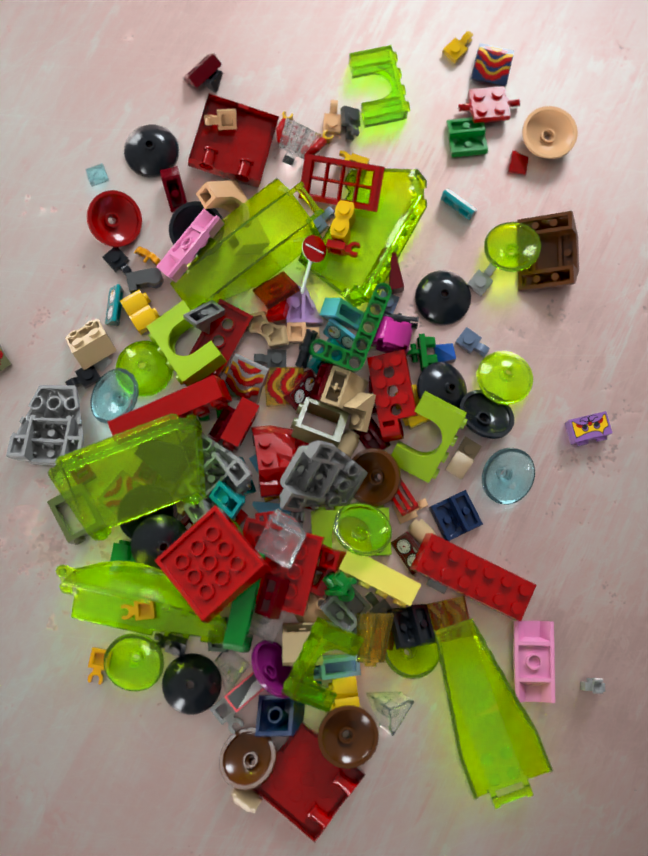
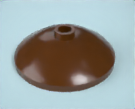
(377, 491)
(359, 744)
(238, 754)

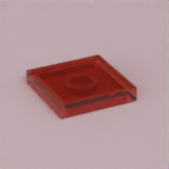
(276, 290)

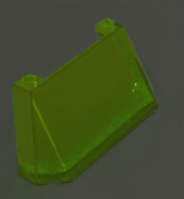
(377, 232)
(133, 473)

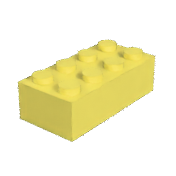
(381, 578)

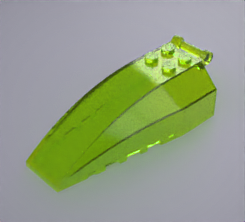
(487, 721)

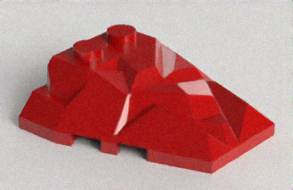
(273, 453)

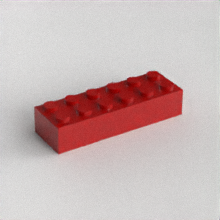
(192, 400)
(473, 576)

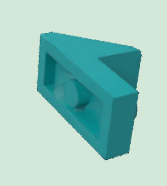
(227, 499)

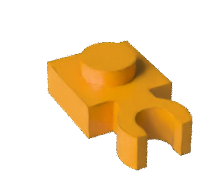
(141, 611)
(96, 662)

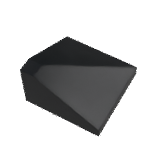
(214, 81)

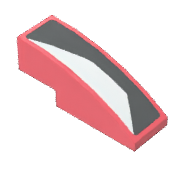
(244, 692)

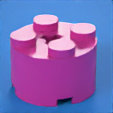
(392, 335)

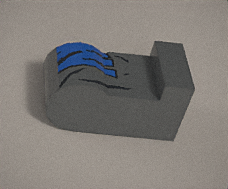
(144, 278)

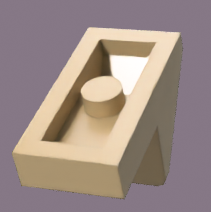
(362, 408)
(463, 458)

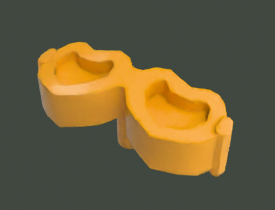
(148, 255)

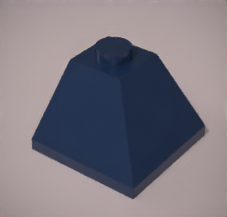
(278, 716)

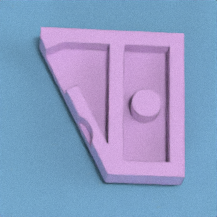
(302, 309)

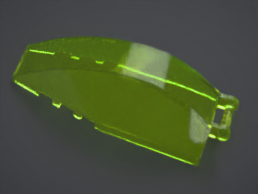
(250, 245)
(106, 586)

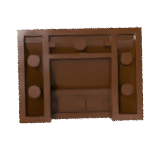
(558, 255)

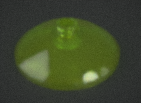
(512, 238)
(154, 375)
(498, 384)
(365, 521)
(416, 665)
(128, 671)

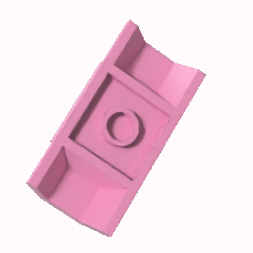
(188, 245)
(534, 661)

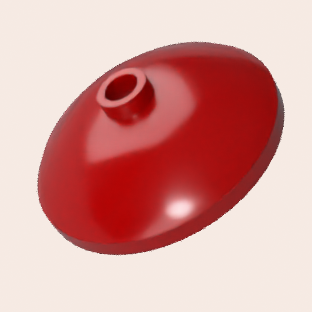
(123, 212)

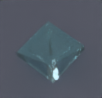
(97, 174)

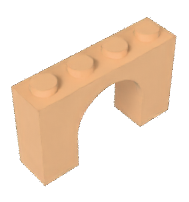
(222, 195)

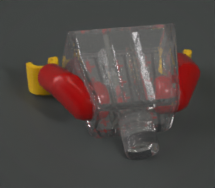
(298, 139)

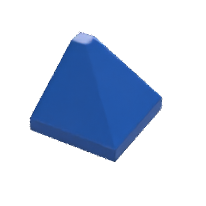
(445, 353)

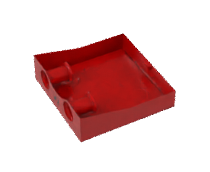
(237, 152)
(212, 564)
(301, 573)
(307, 784)

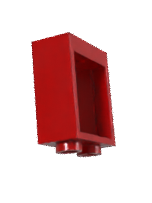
(239, 424)

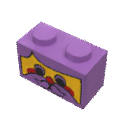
(588, 428)

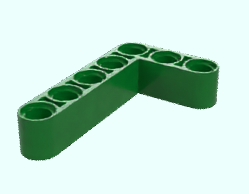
(361, 335)
(240, 617)

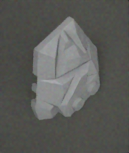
(49, 427)
(222, 466)
(319, 477)

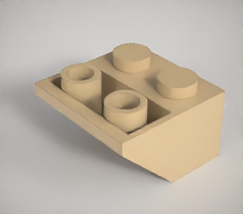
(90, 344)
(342, 387)
(292, 641)

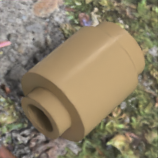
(348, 442)
(419, 529)
(246, 799)

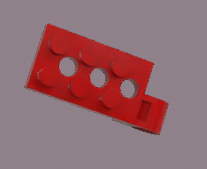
(231, 336)
(390, 424)

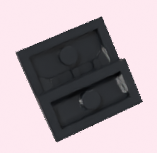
(412, 627)

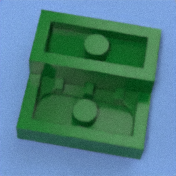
(466, 137)

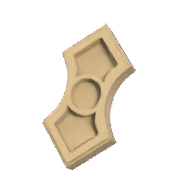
(274, 334)

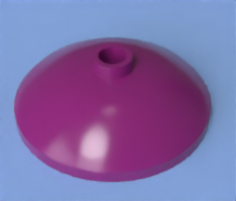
(268, 667)

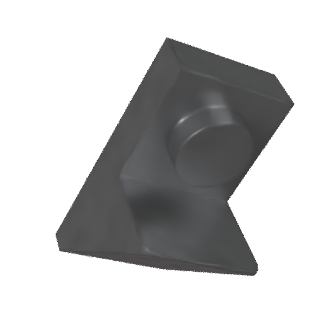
(204, 315)

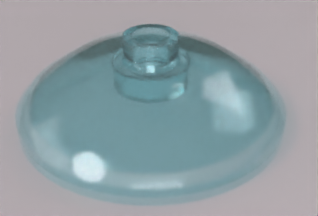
(114, 395)
(515, 480)

